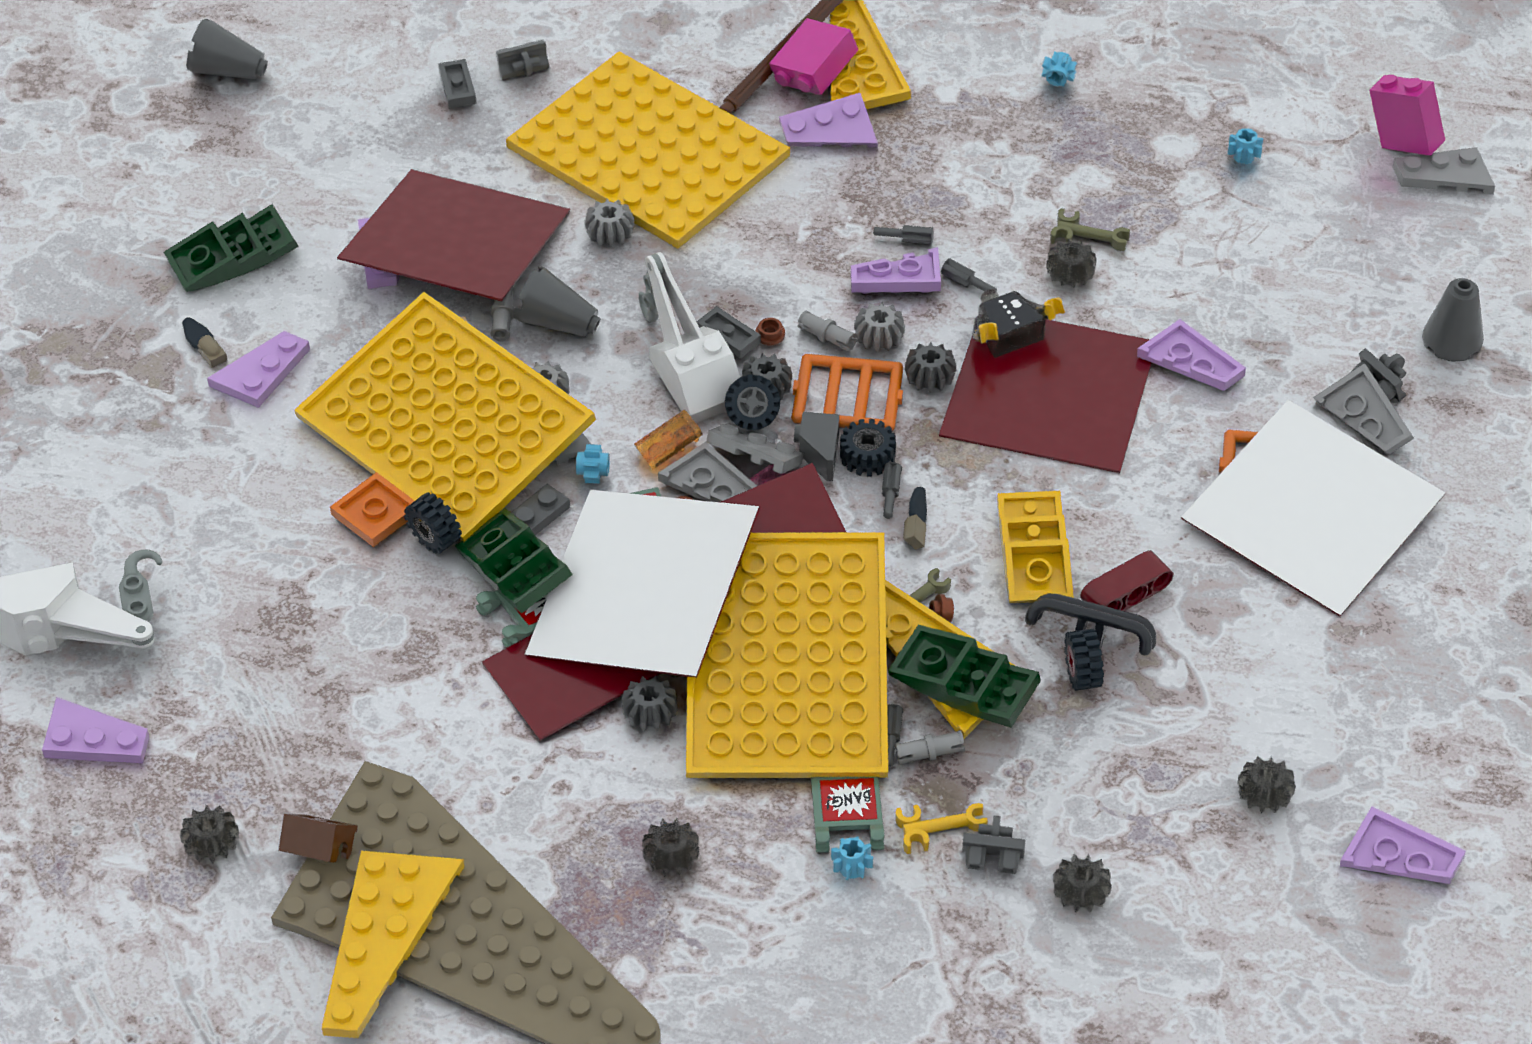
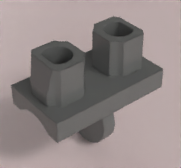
(522, 59)
(1386, 371)
(1008, 849)

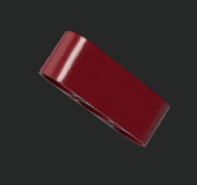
(1129, 582)

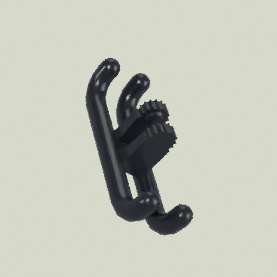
(1095, 613)

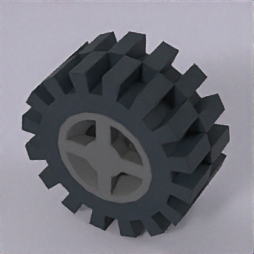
(752, 402)

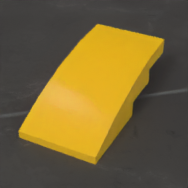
(1034, 545)

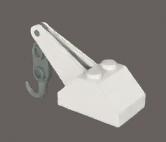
(692, 365)
(48, 607)

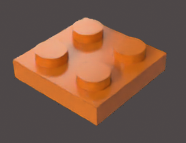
(372, 509)

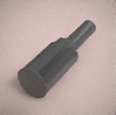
(909, 233)
(963, 275)
(890, 486)
(894, 717)

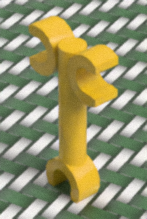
(916, 830)

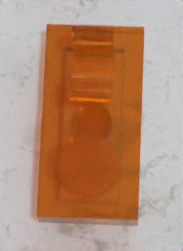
(668, 439)

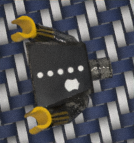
(1012, 321)

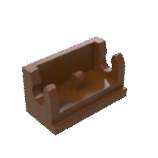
(316, 837)

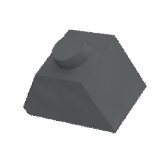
(819, 441)

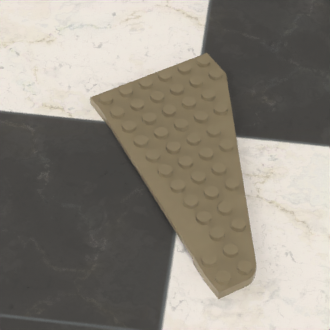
(487, 938)

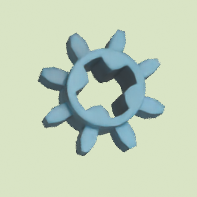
(1059, 69)
(1245, 146)
(592, 463)
(852, 858)

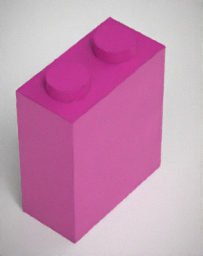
(813, 56)
(1407, 114)

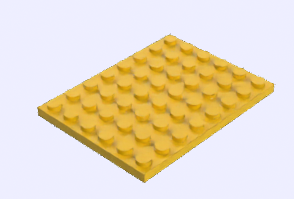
(650, 146)
(445, 413)
(796, 664)

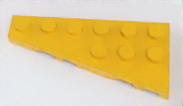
(382, 926)

